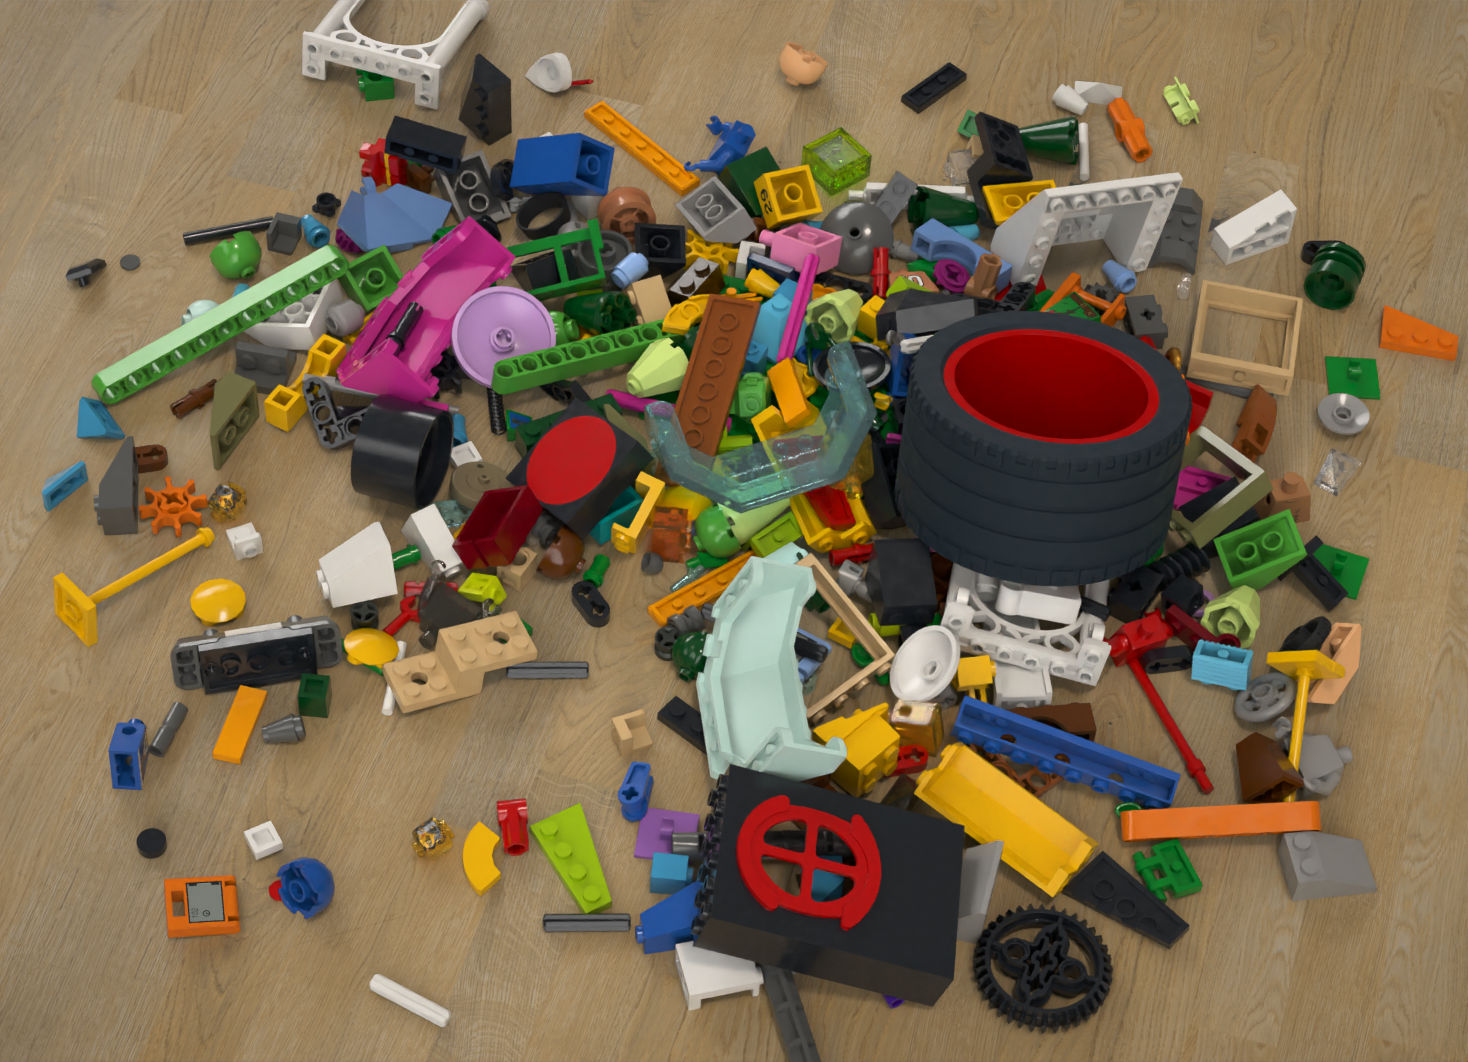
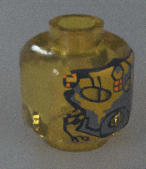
(227, 502)
(432, 839)

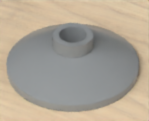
(1343, 413)

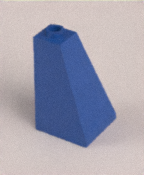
(668, 921)

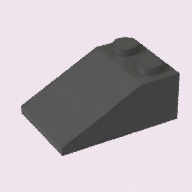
(471, 190)
(118, 493)

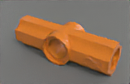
(1129, 130)

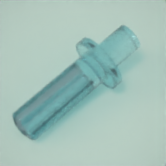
(692, 575)

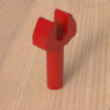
(405, 616)

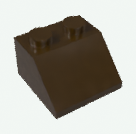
(696, 279)

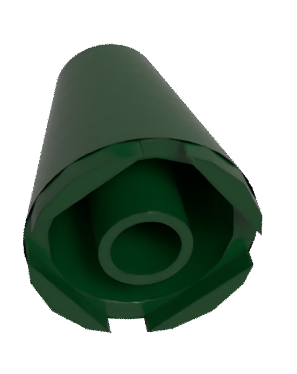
(1053, 140)
(941, 207)

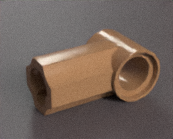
(985, 277)

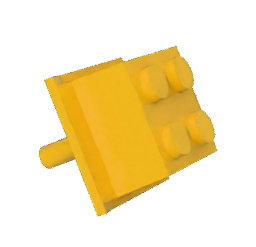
(870, 748)

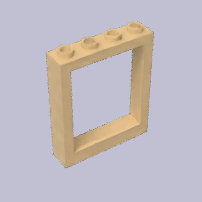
(1240, 372)
(859, 628)

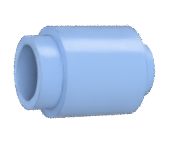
(629, 270)

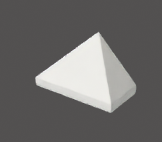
(1097, 92)

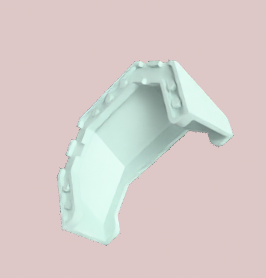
(752, 680)

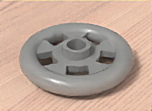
(1265, 697)

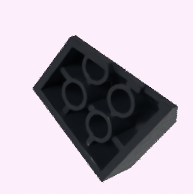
(486, 102)

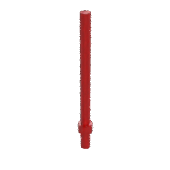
(1194, 766)

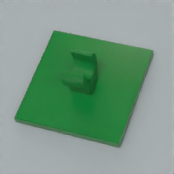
(1352, 377)
(1344, 566)

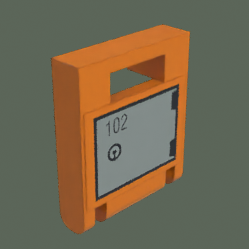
(208, 906)

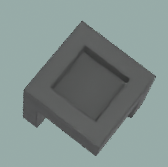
(284, 234)

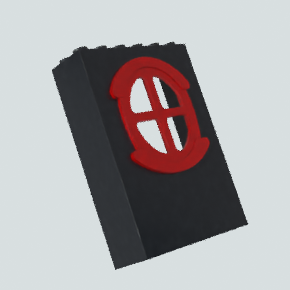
(882, 937)

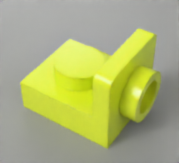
(481, 587)

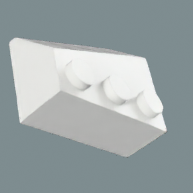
(299, 323)

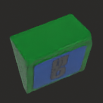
(512, 420)

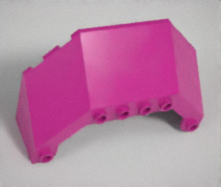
(447, 276)

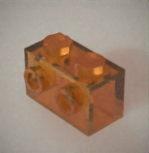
(671, 533)

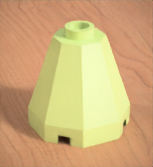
(837, 314)
(657, 370)
(1234, 613)

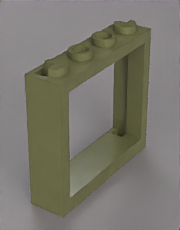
(1233, 504)

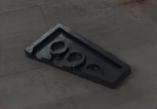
(1124, 899)

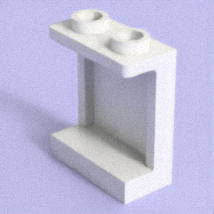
(713, 974)

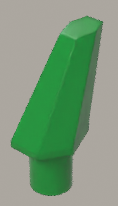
(705, 560)

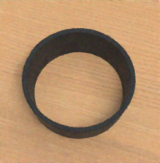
(537, 205)

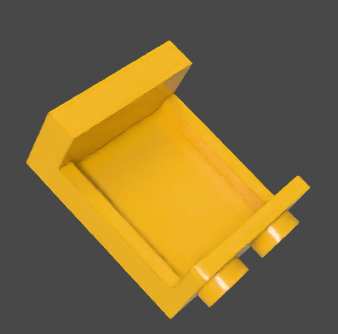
(652, 492)

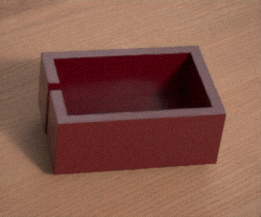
(497, 527)

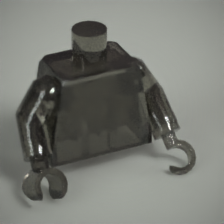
(444, 607)

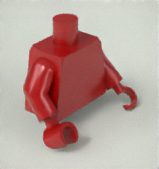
(1139, 637)

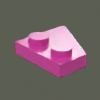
(1194, 482)

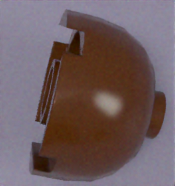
(563, 556)

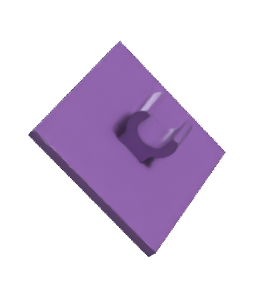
(657, 829)

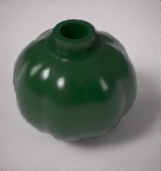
(688, 655)

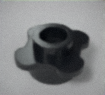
(326, 204)

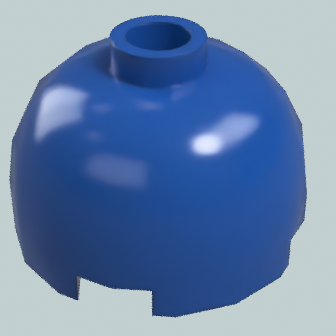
(306, 886)

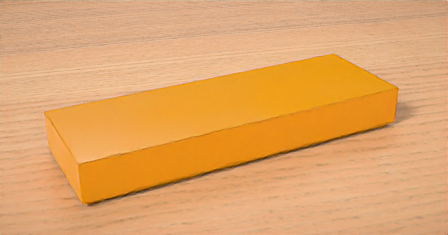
(789, 392)
(240, 724)

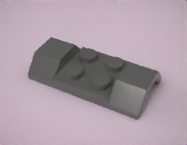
(1181, 232)

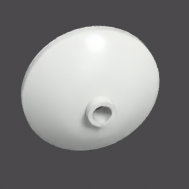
(925, 664)

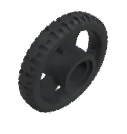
(1308, 636)

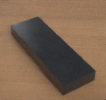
(933, 87)

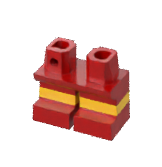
(382, 166)

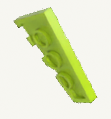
(572, 854)

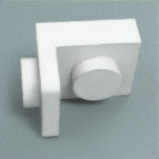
(745, 250)
(244, 541)

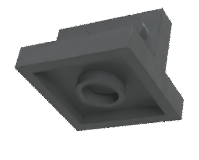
(264, 365)

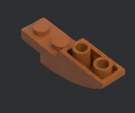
(1256, 424)

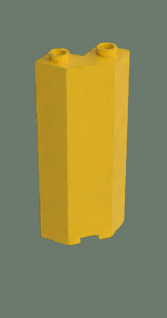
(822, 539)
(997, 808)

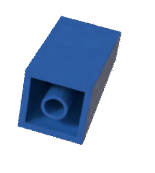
(562, 164)

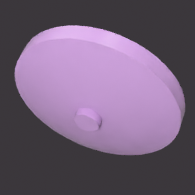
(499, 326)

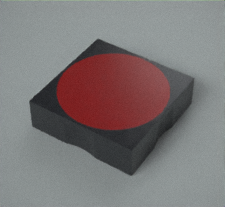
(580, 467)

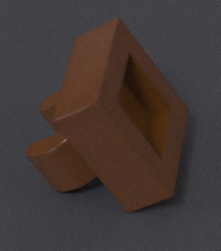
(419, 178)

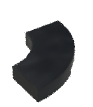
(501, 178)
(566, 391)

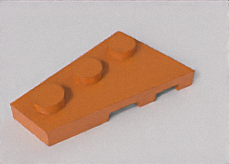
(1415, 336)

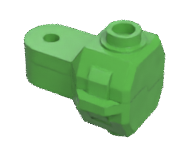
(751, 396)

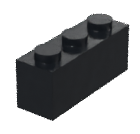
(425, 144)

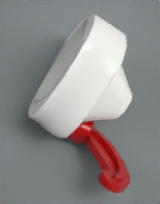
(553, 73)

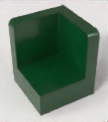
(314, 695)

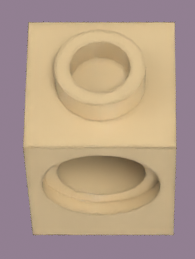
(519, 571)

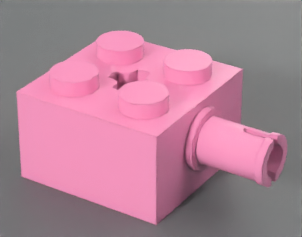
(797, 241)

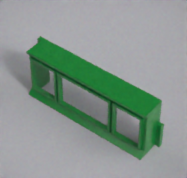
(556, 242)

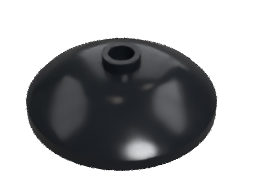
(871, 359)

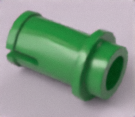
(406, 556)
(597, 570)

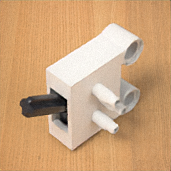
(1047, 602)

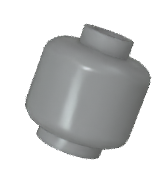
(344, 318)

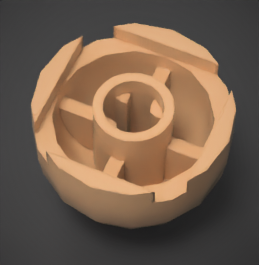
(801, 65)

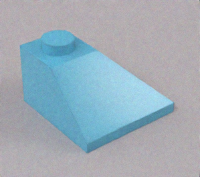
(772, 324)

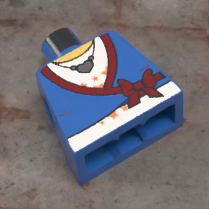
(127, 741)

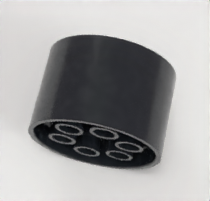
(402, 452)

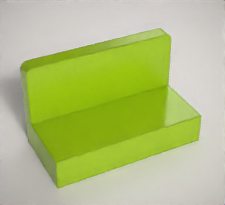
(775, 536)

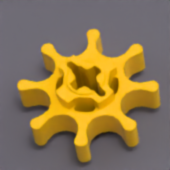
(713, 251)

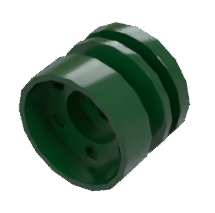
(1334, 276)

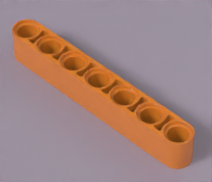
(1220, 821)

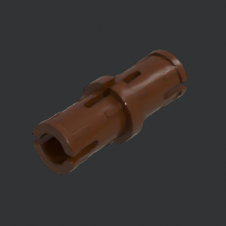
(195, 399)

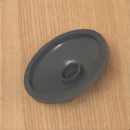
(873, 229)

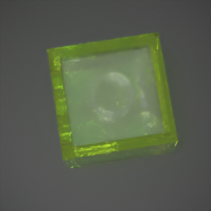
(837, 161)

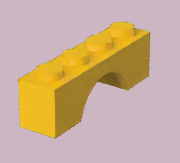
(288, 404)

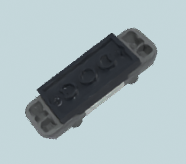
(256, 654)

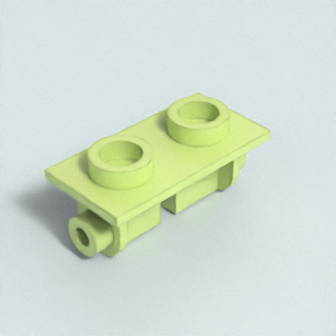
(1179, 95)

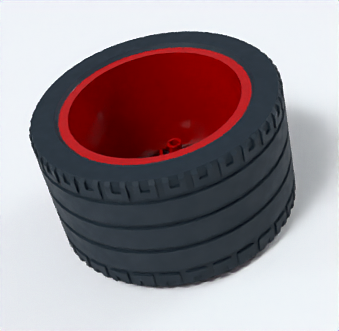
(1041, 447)

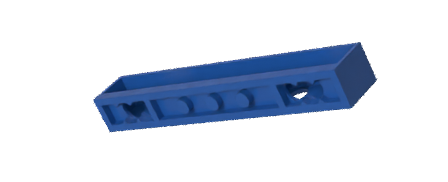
(1089, 761)

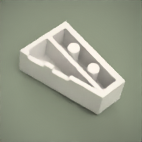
(1255, 229)

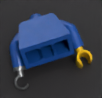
(900, 371)

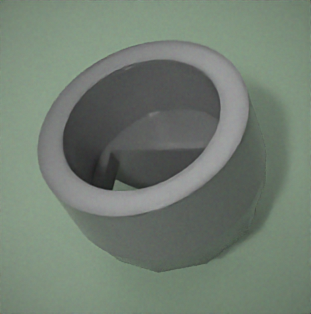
(652, 563)

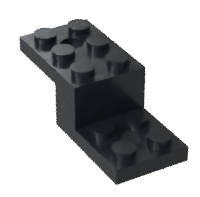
(1001, 163)

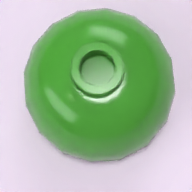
(237, 258)
(715, 533)

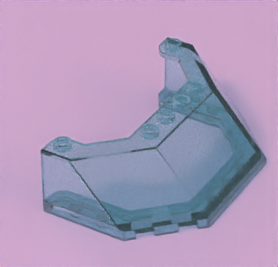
(779, 465)

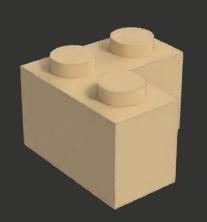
(648, 299)

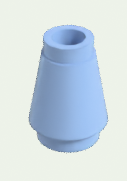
(1120, 276)

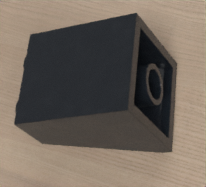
(1198, 506)
(901, 582)

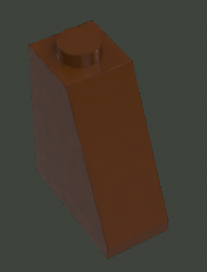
(1265, 770)

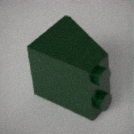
(740, 178)

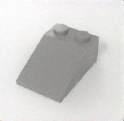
(1324, 866)

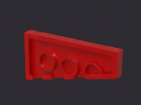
(832, 507)

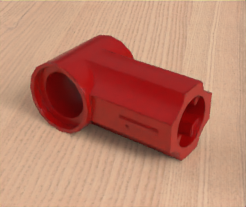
(513, 819)

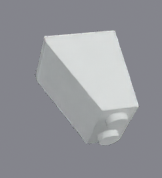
(358, 569)

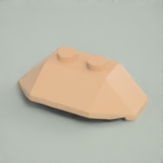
(1344, 648)

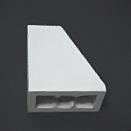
(433, 540)

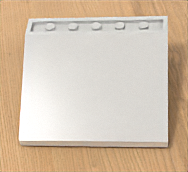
(1121, 212)

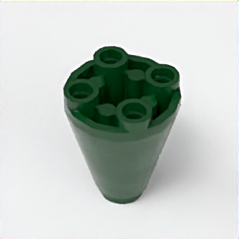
(601, 312)

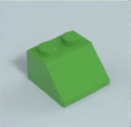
(371, 278)

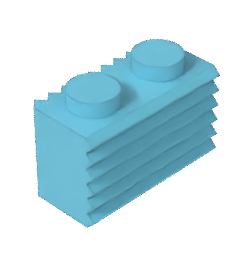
(1222, 665)

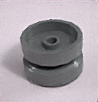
(615, 250)

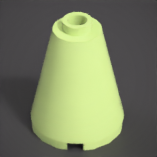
(753, 521)

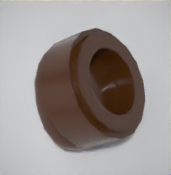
(761, 225)

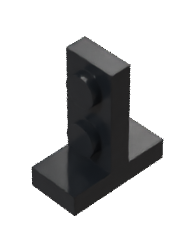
(1317, 577)

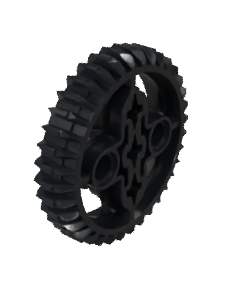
(1057, 928)

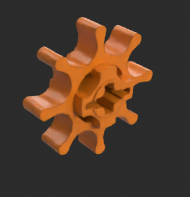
(173, 506)

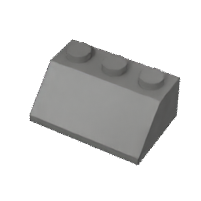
(716, 213)
(976, 889)

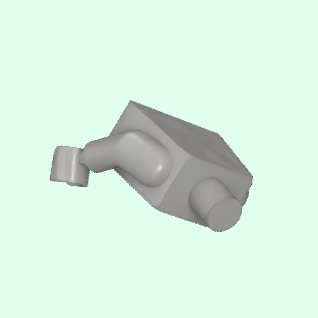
(1319, 759)

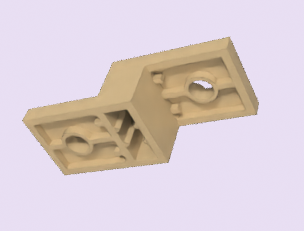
(459, 661)

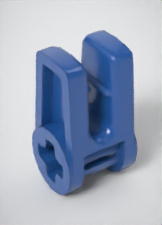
(636, 791)

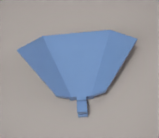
(391, 218)

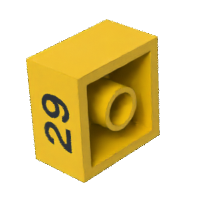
(788, 196)

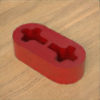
(907, 764)

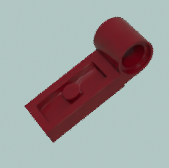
(1191, 632)

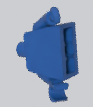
(729, 147)

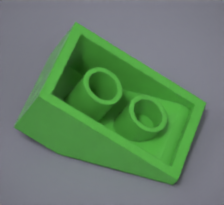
(1261, 550)

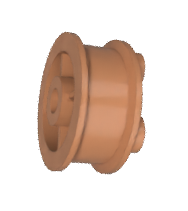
(623, 209)

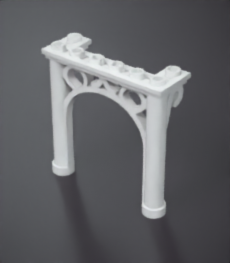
(331, 44)
(1020, 644)

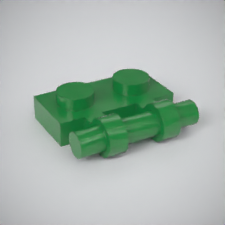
(1174, 866)

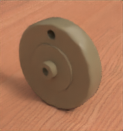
(473, 479)

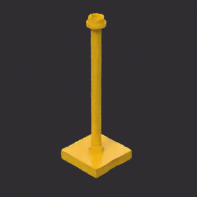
(80, 611)
(1303, 667)

